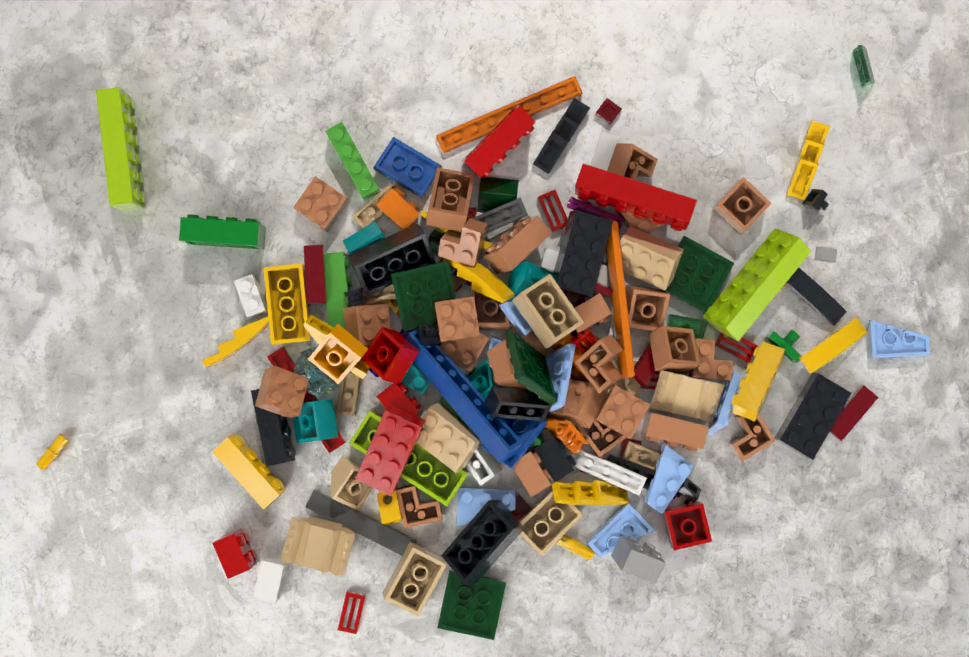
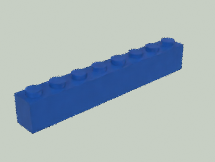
(465, 399)

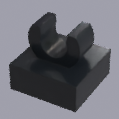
(816, 200)
(428, 334)
(689, 490)

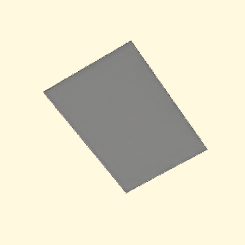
(825, 254)

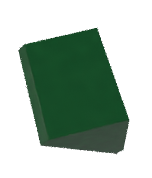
(496, 192)

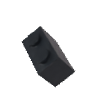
(555, 458)

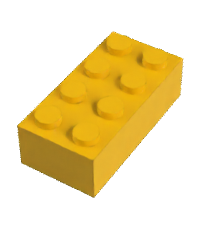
(287, 304)

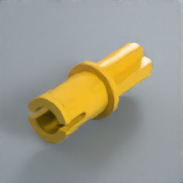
(52, 452)
(576, 547)

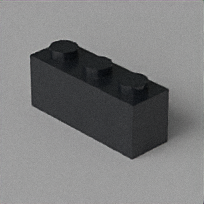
(516, 404)

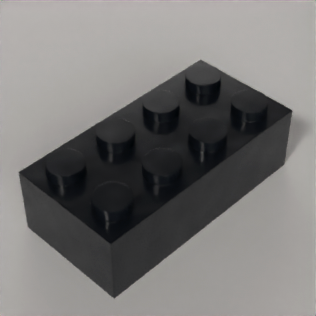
(581, 253)
(391, 255)
(812, 415)
(482, 541)

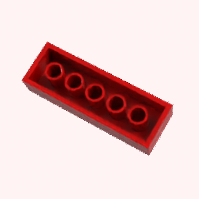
(634, 197)

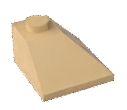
(345, 486)

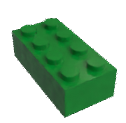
(222, 233)

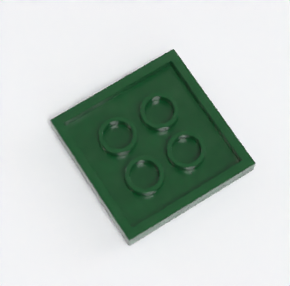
(699, 275)
(418, 291)
(530, 368)
(471, 607)

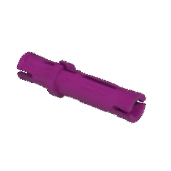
(587, 207)

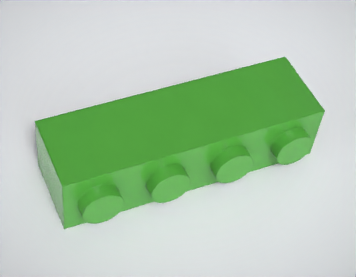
(353, 161)
(336, 284)

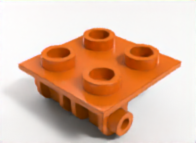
(566, 433)

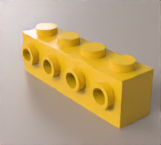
(758, 380)
(249, 470)

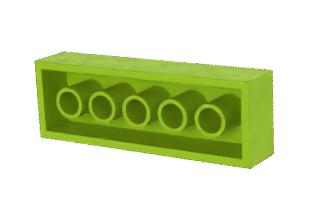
(120, 149)
(757, 283)
(422, 467)

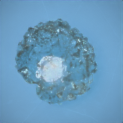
(318, 380)

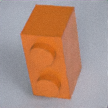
(397, 208)

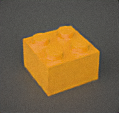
(338, 353)

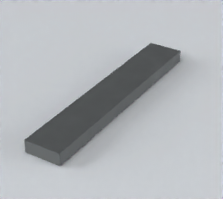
(359, 522)

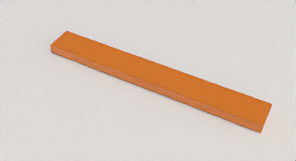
(486, 123)
(619, 302)

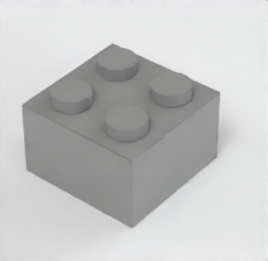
(638, 558)

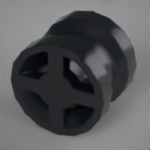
(354, 297)

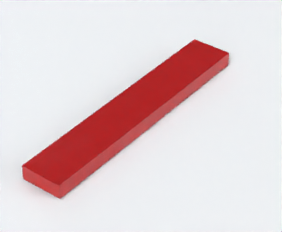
(283, 360)

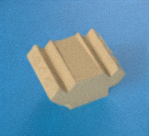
(687, 396)
(318, 545)

